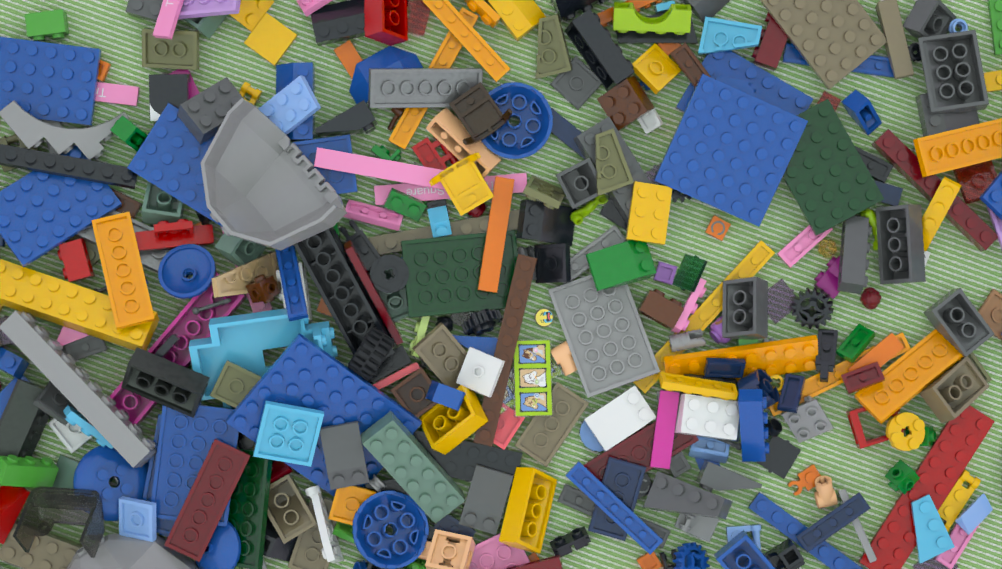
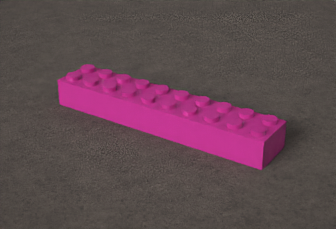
(187, 327)

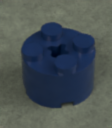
(760, 380)

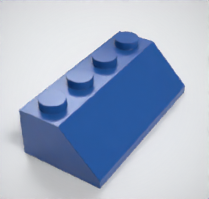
(284, 76)

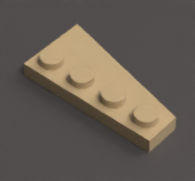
(235, 280)

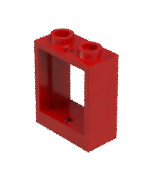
(857, 429)

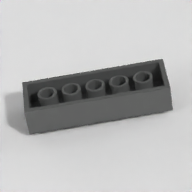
(621, 196)

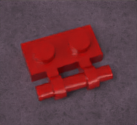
(429, 156)

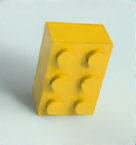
(448, 427)

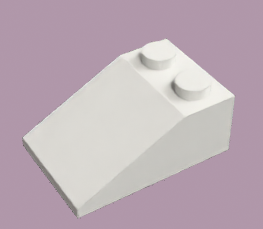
(620, 418)

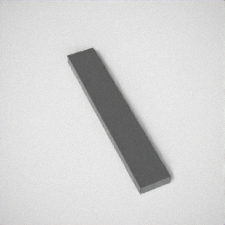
(579, 501)

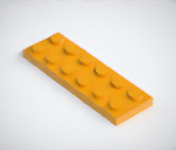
(959, 147)
(123, 270)
(909, 376)

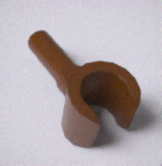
(398, 113)

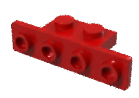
(174, 234)

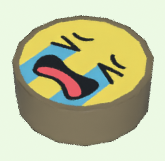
(544, 317)

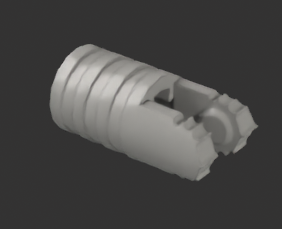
(686, 340)

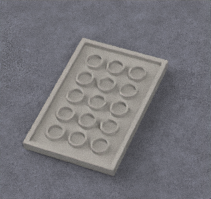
(603, 335)

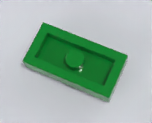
(405, 204)
(855, 343)

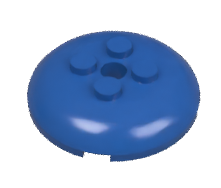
(534, 124)
(96, 470)
(408, 526)

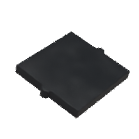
(781, 456)

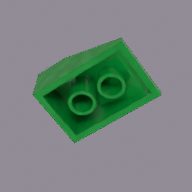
(621, 264)

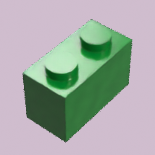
(129, 133)

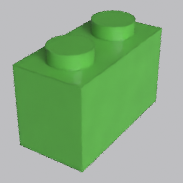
(47, 24)

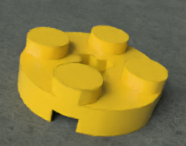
(916, 431)

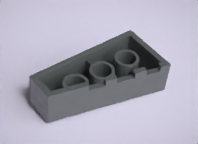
(681, 497)

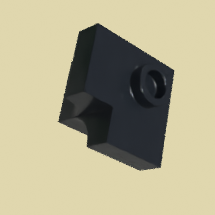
(785, 556)

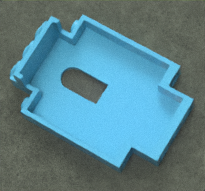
(246, 336)

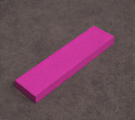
(664, 429)

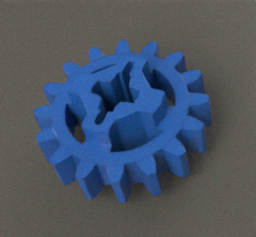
(690, 557)

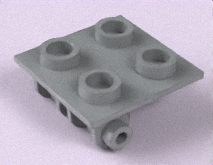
(808, 420)
(697, 525)

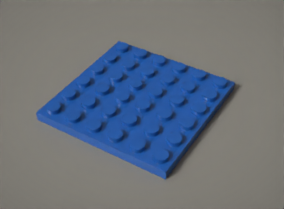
(730, 150)

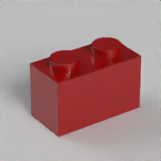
(75, 260)

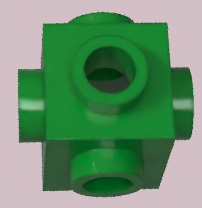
(901, 477)

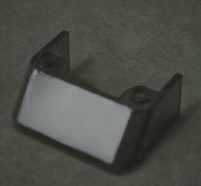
(61, 506)

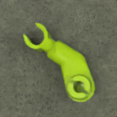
(869, 213)
(578, 215)

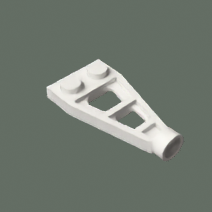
(331, 548)

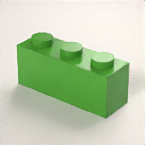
(27, 471)

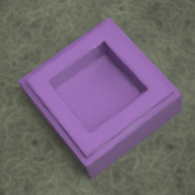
(665, 273)

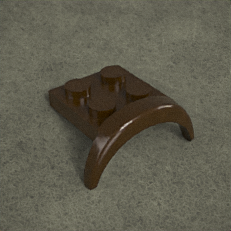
(479, 114)

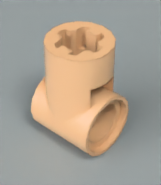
(564, 357)
(825, 492)

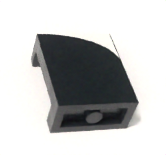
(165, 90)

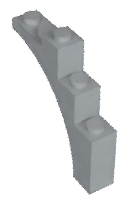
(32, 131)

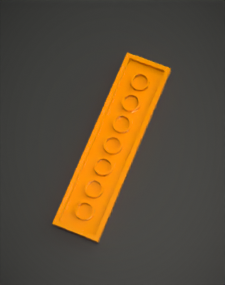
(773, 357)

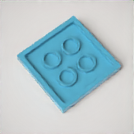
(288, 433)

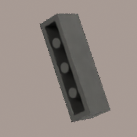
(853, 255)

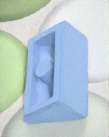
(709, 449)
(974, 514)

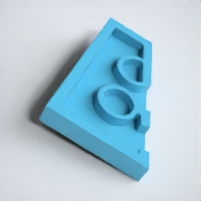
(728, 35)
(75, 417)
(929, 529)

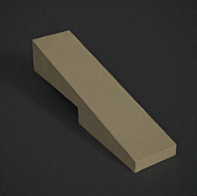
(896, 44)

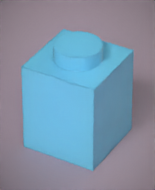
(439, 221)

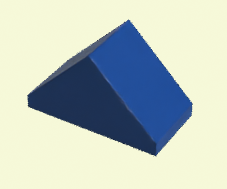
(445, 395)

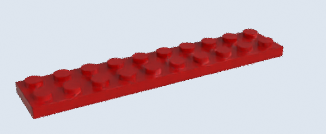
(937, 477)

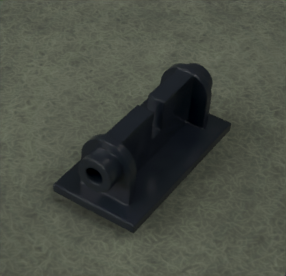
(577, 537)

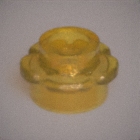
(822, 248)

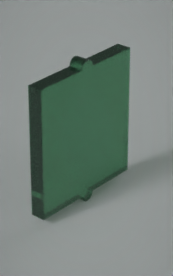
(689, 273)

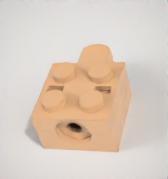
(448, 551)

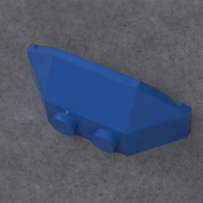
(387, 58)

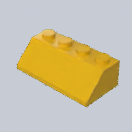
(517, 15)
(528, 509)

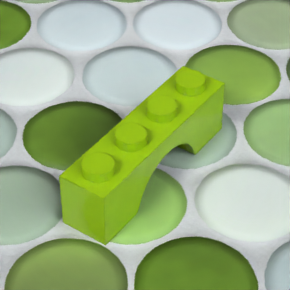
(675, 19)

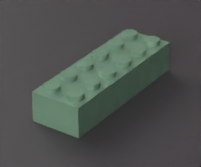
(412, 467)

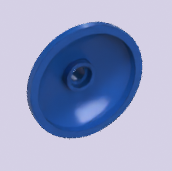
(186, 261)
(223, 549)

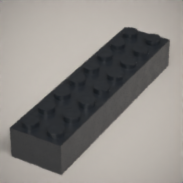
(341, 287)

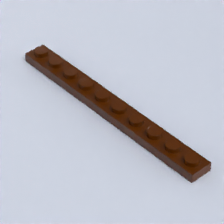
(507, 344)

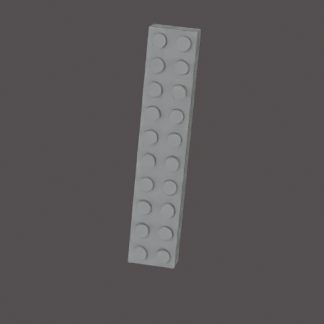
(78, 388)

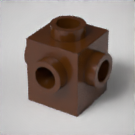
(263, 289)

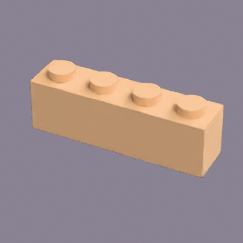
(451, 133)

